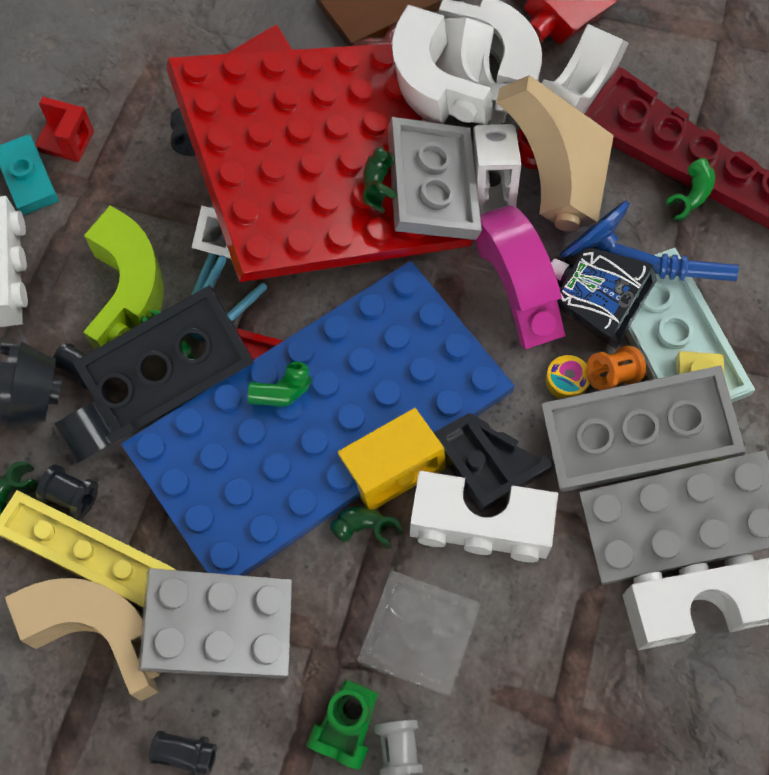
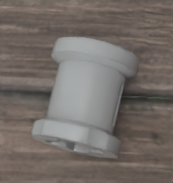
(399, 748)

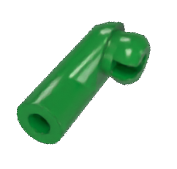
(285, 391)

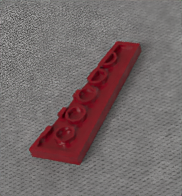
(670, 143)

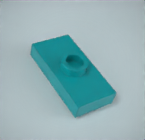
(26, 175)

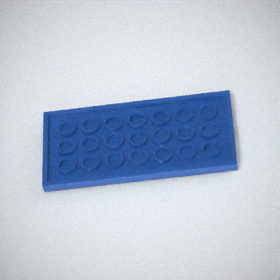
(263, 476)

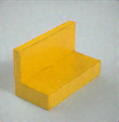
(391, 458)

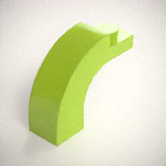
(127, 249)

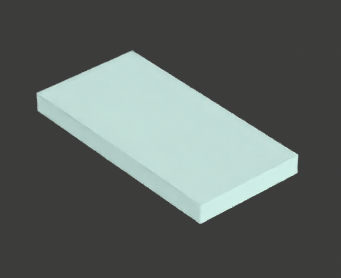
(680, 320)

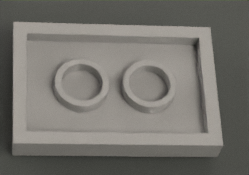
(433, 179)
(215, 624)

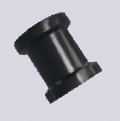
(67, 491)

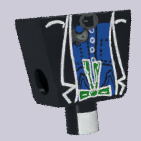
(604, 291)

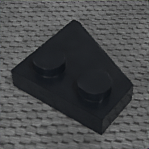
(488, 460)

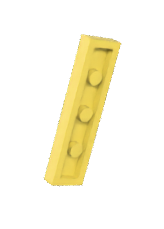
(77, 547)

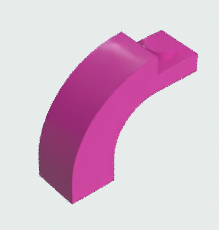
(526, 273)

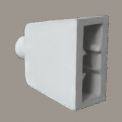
(497, 152)

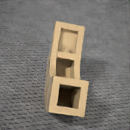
(76, 605)

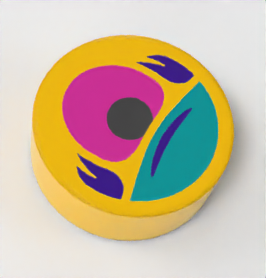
(567, 377)

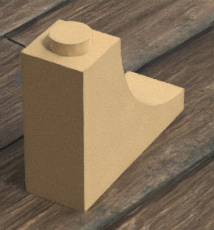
(568, 151)

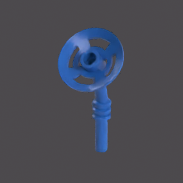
(602, 237)

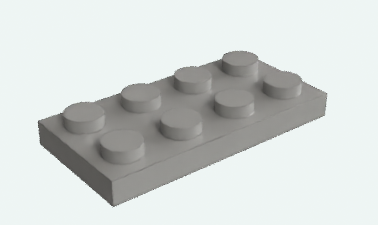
(642, 429)
(680, 517)

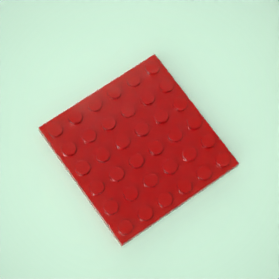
(288, 152)

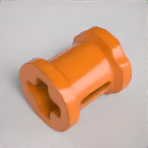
(614, 365)

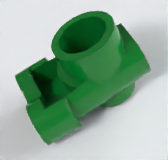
(339, 733)

